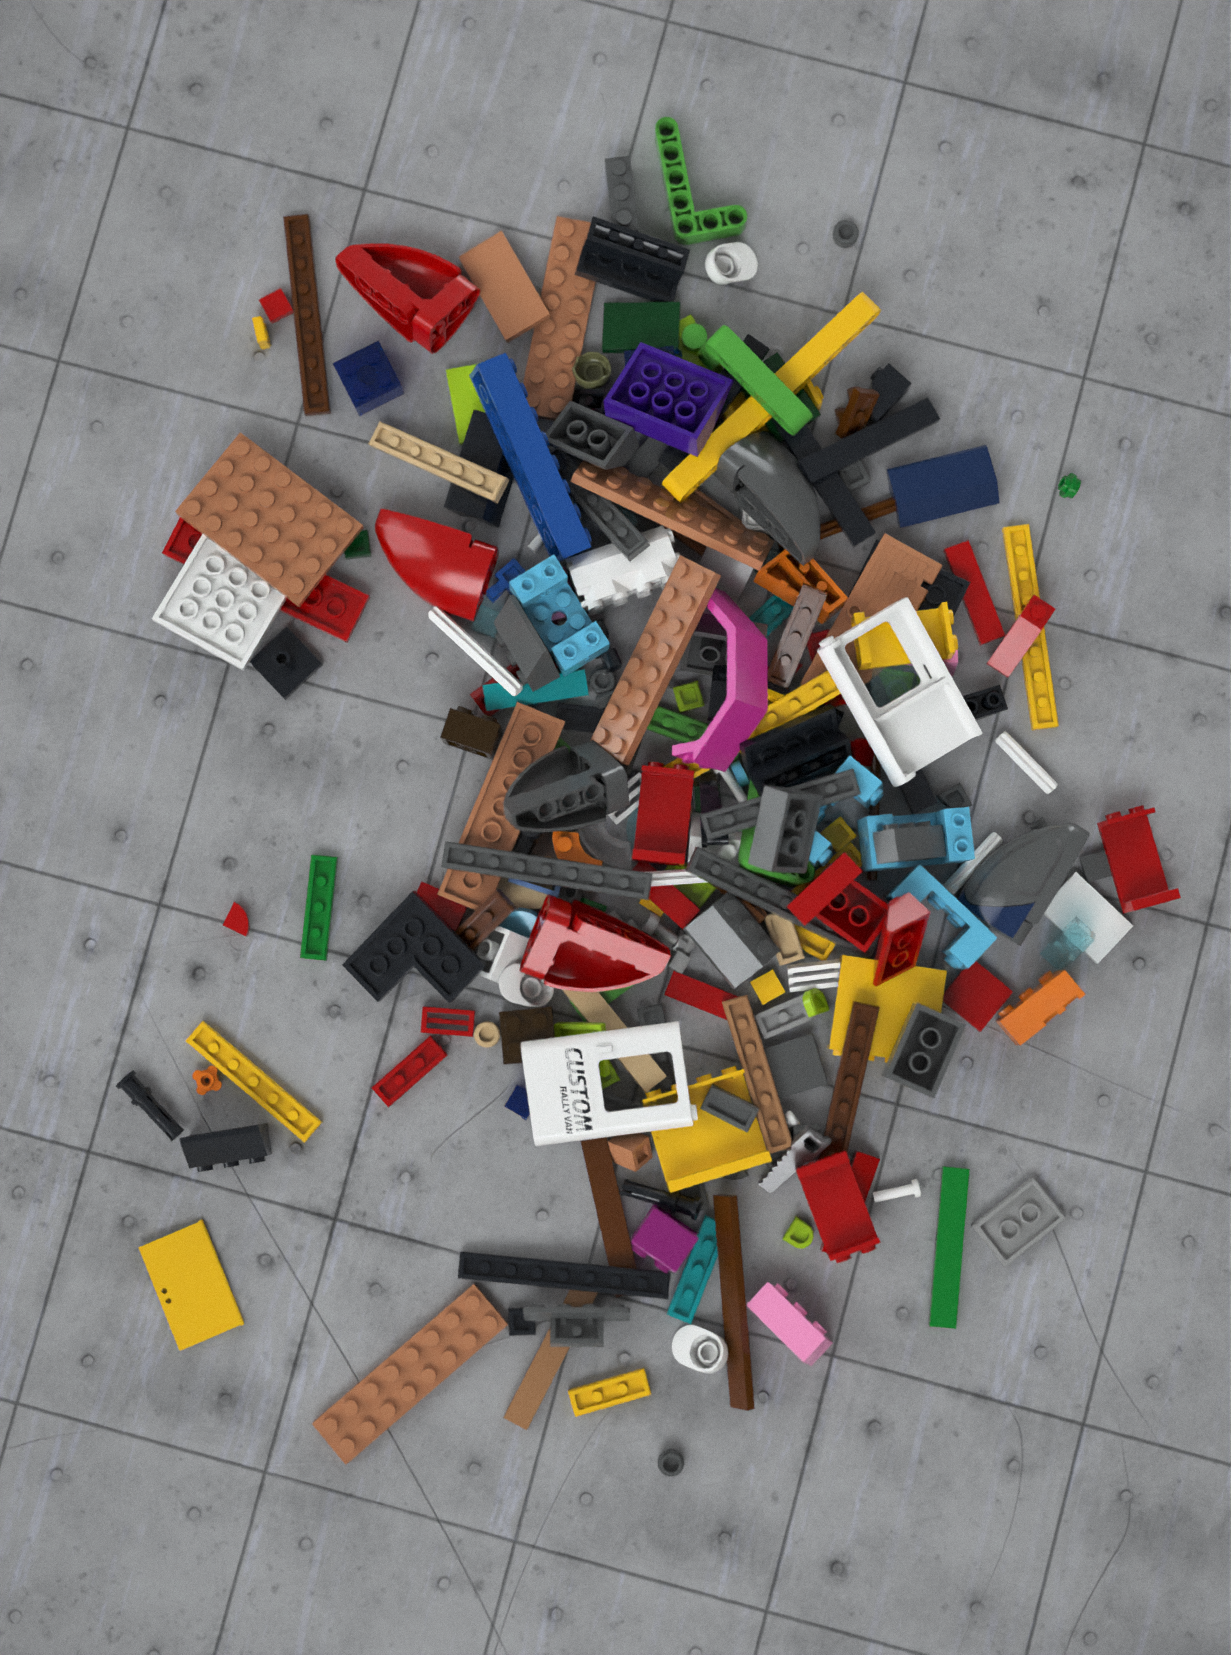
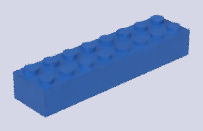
(530, 458)

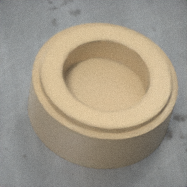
(487, 1034)

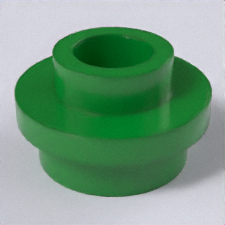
(1069, 486)

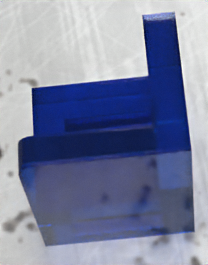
(519, 1102)

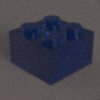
(368, 378)

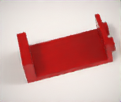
(663, 814)
(1134, 860)
(837, 1206)

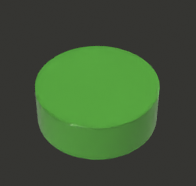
(694, 337)

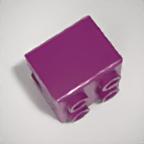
(663, 1239)

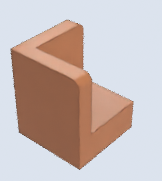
(630, 1150)

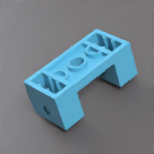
(545, 592)
(871, 793)
(956, 834)
(973, 938)

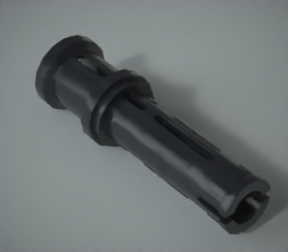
(142, 1096)
(672, 1201)

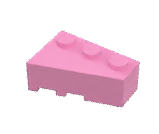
(790, 1323)

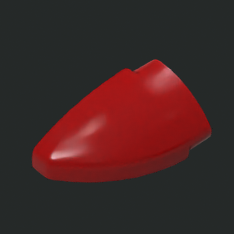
(410, 290)
(437, 561)
(589, 950)

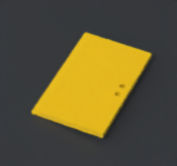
(192, 1284)

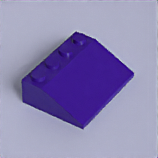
(668, 398)

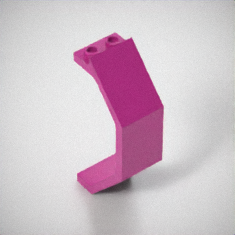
(746, 690)

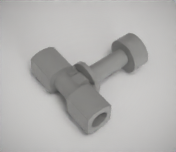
(681, 943)

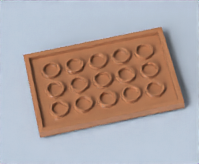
(269, 519)

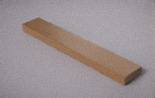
(757, 1073)
(542, 1370)

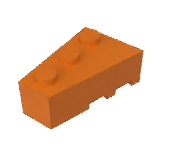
(785, 579)
(1038, 1006)

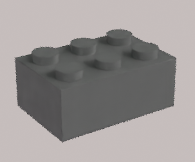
(923, 1050)

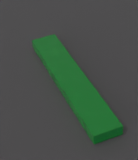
(949, 1247)

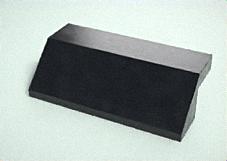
(631, 261)
(484, 450)
(796, 750)

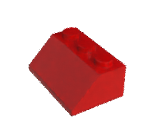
(855, 915)
(900, 938)

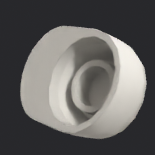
(731, 263)
(523, 988)
(699, 1349)

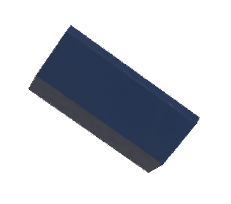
(943, 486)

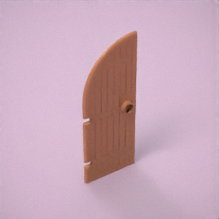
(890, 575)

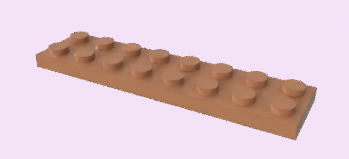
(562, 336)
(685, 517)
(655, 659)
(525, 740)
(410, 1373)

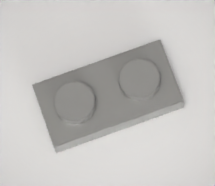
(782, 1017)

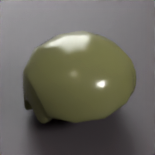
(593, 370)

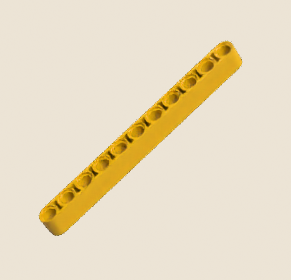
(793, 374)

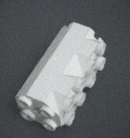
(608, 578)

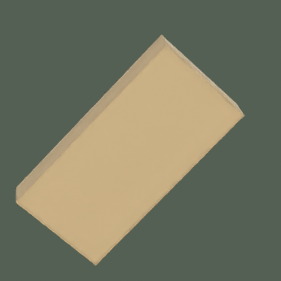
(786, 939)

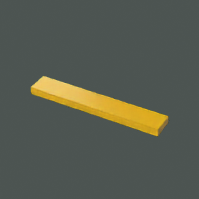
(254, 1081)

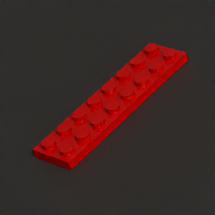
(329, 607)

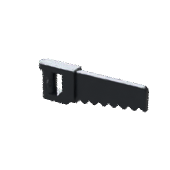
(709, 802)

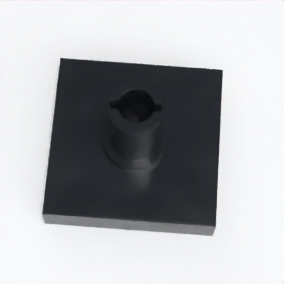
(286, 663)

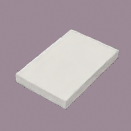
(1080, 899)

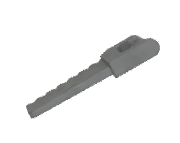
(795, 1157)

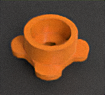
(200, 1076)

